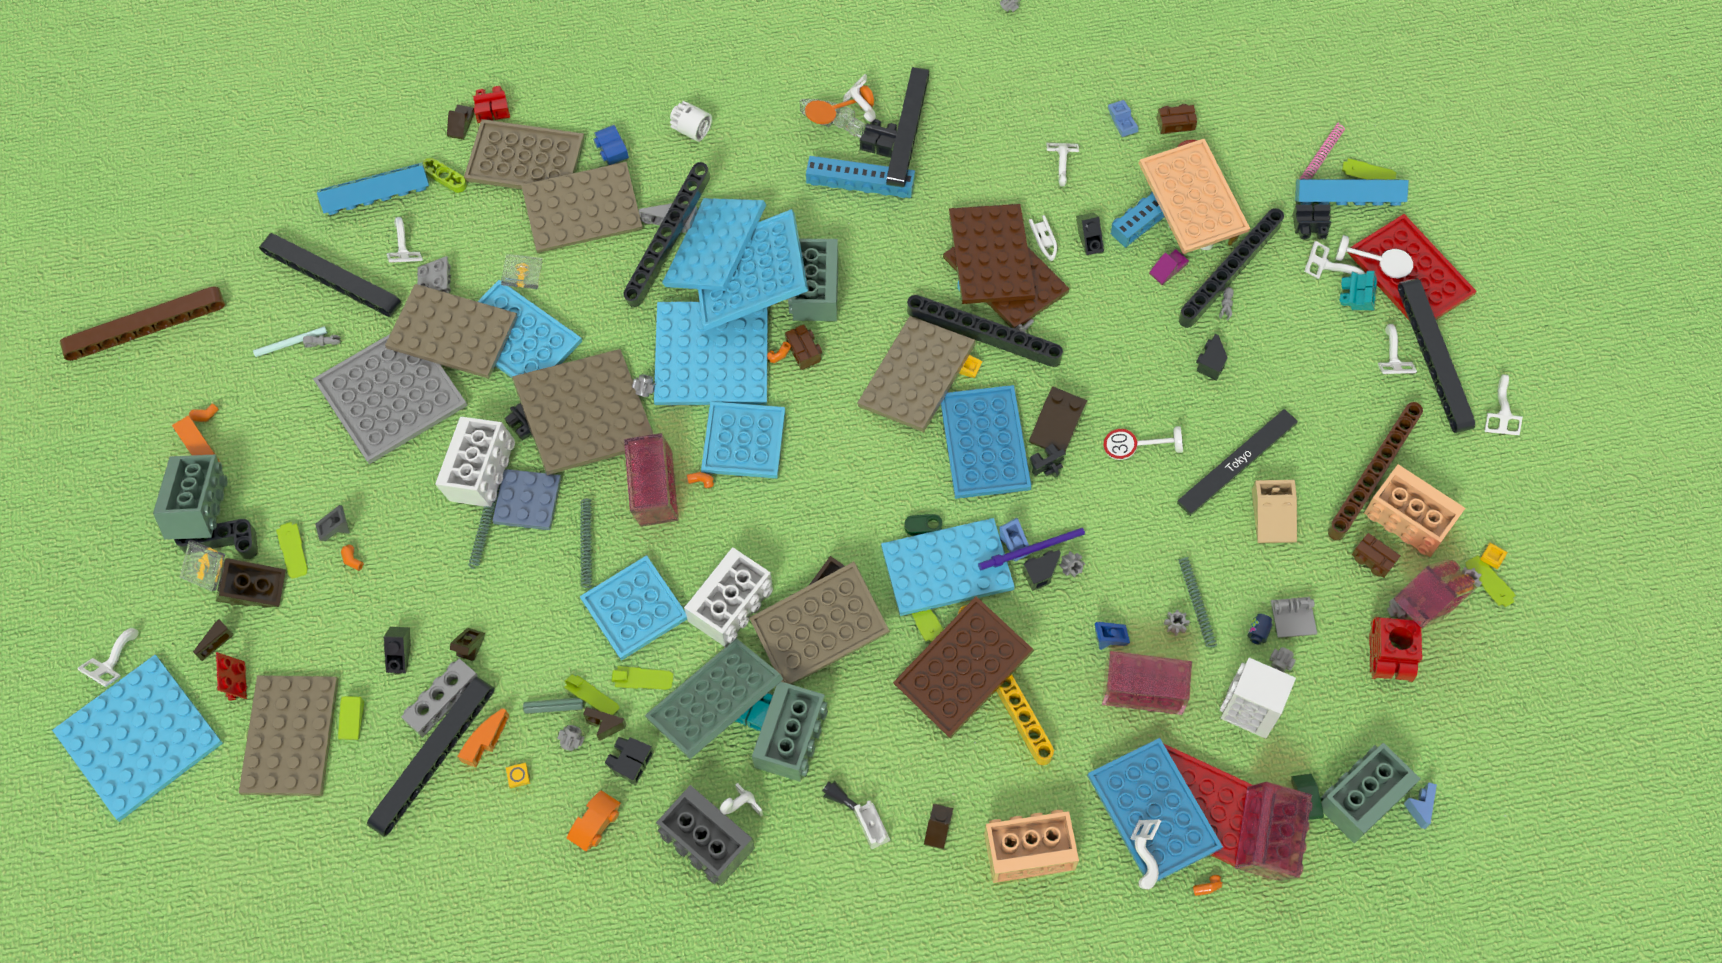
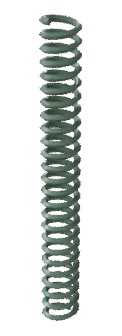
(484, 530)
(587, 541)
(1197, 602)

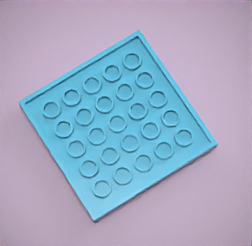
(765, 275)
(709, 364)
(137, 737)

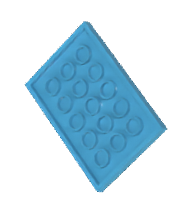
(985, 442)
(1152, 788)

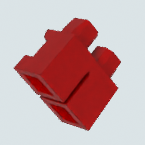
(491, 102)

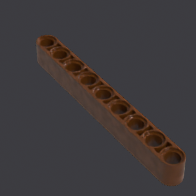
(142, 323)
(1370, 476)

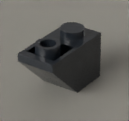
(1090, 233)
(1213, 360)
(1041, 570)
(397, 649)

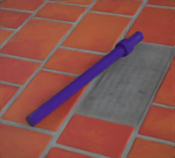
(998, 560)

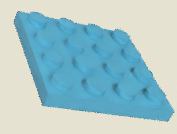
(743, 440)
(634, 607)

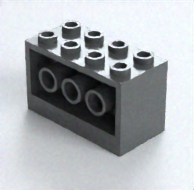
(708, 823)

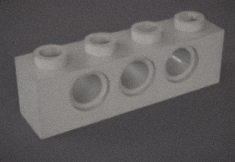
(438, 708)

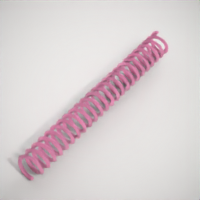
(1320, 151)

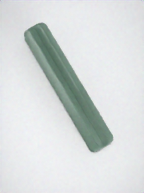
(552, 705)

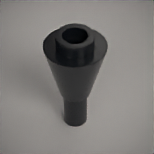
(836, 794)

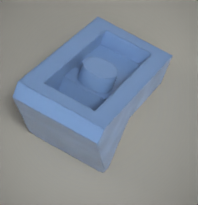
(1013, 536)
(1422, 809)

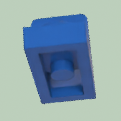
(1111, 634)

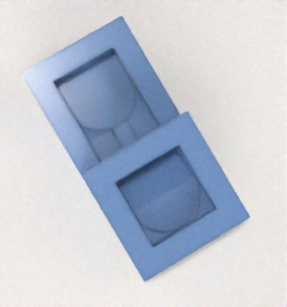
(1122, 118)

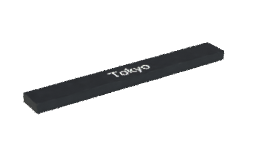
(1237, 462)

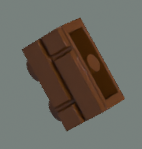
(1176, 119)
(803, 346)
(1375, 555)

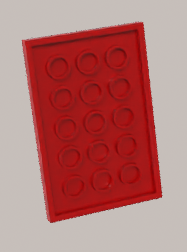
(1439, 278)
(1219, 797)

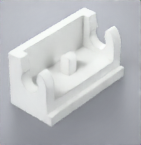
(871, 824)

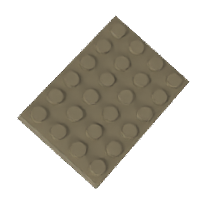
(521, 154)
(581, 207)
(451, 331)
(916, 373)
(819, 624)
(289, 735)

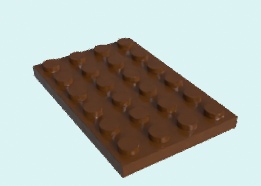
(991, 254)
(1047, 287)
(963, 666)

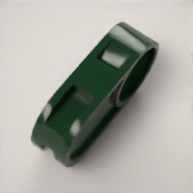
(918, 524)

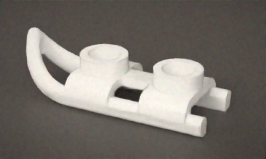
(1045, 241)

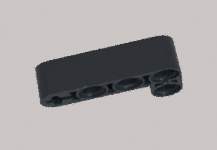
(233, 537)

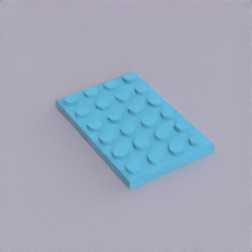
(714, 244)
(536, 337)
(944, 567)

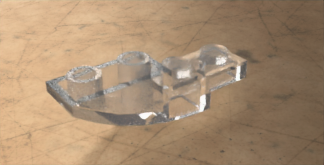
(844, 118)

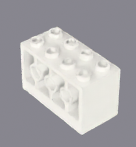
(475, 462)
(729, 597)
(1256, 697)

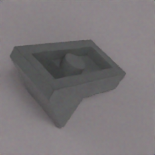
(332, 523)

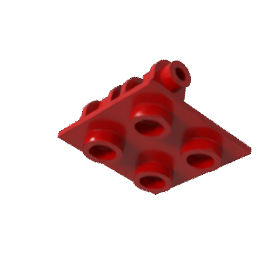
(231, 676)

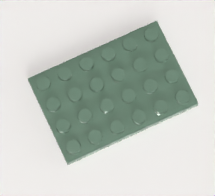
(713, 698)

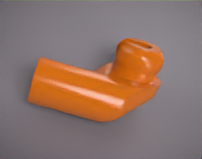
(781, 354)
(203, 415)
(701, 477)
(348, 558)
(1208, 888)

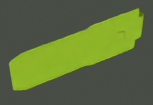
(1366, 171)
(292, 550)
(1491, 582)
(927, 624)
(642, 678)
(590, 694)

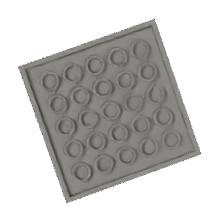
(388, 397)

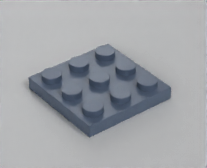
(527, 499)

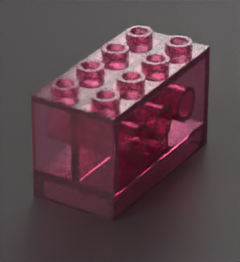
(651, 480)
(1435, 592)
(1146, 683)
(1273, 831)

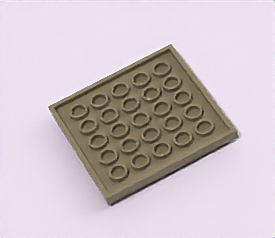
(581, 410)

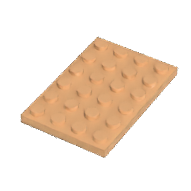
(1194, 196)

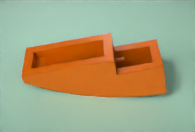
(192, 437)
(483, 738)

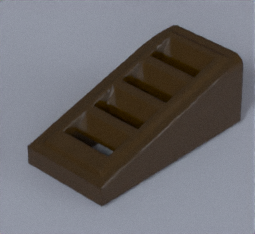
(213, 640)

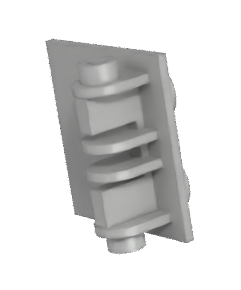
(435, 275)
(1294, 617)

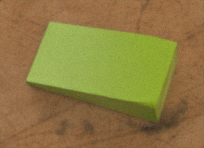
(350, 717)

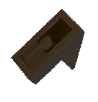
(459, 121)
(467, 643)
(608, 723)
(938, 826)

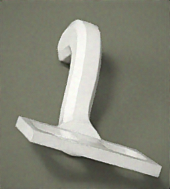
(854, 92)
(1063, 151)
(402, 252)
(1324, 263)
(1394, 362)
(1505, 413)
(107, 666)
(730, 805)
(1151, 876)

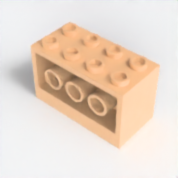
(1414, 510)
(1033, 859)

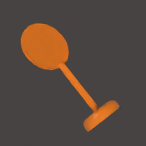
(824, 113)

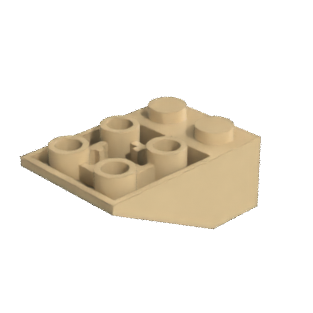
(1275, 511)

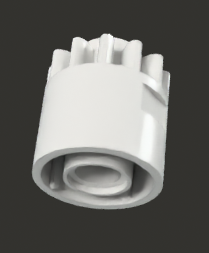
(690, 121)

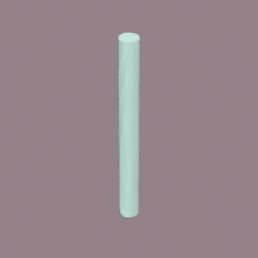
(288, 342)

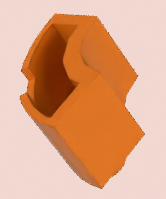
(588, 830)

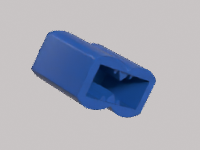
(611, 145)

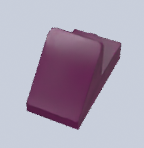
(1168, 266)

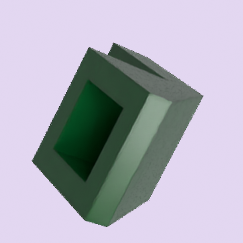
(1307, 784)

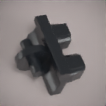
(1051, 462)

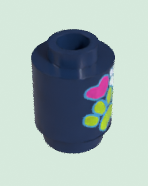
(1260, 629)

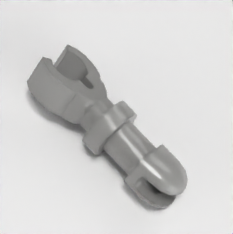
(1227, 303)
(311, 341)

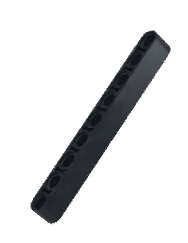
(907, 127)
(668, 242)
(1229, 274)
(330, 275)
(993, 331)
(1436, 356)
(430, 756)

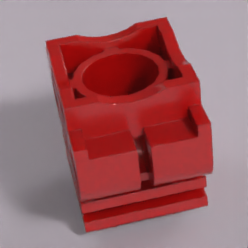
(1387, 659)

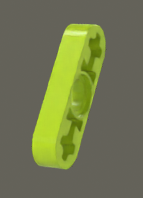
(448, 181)

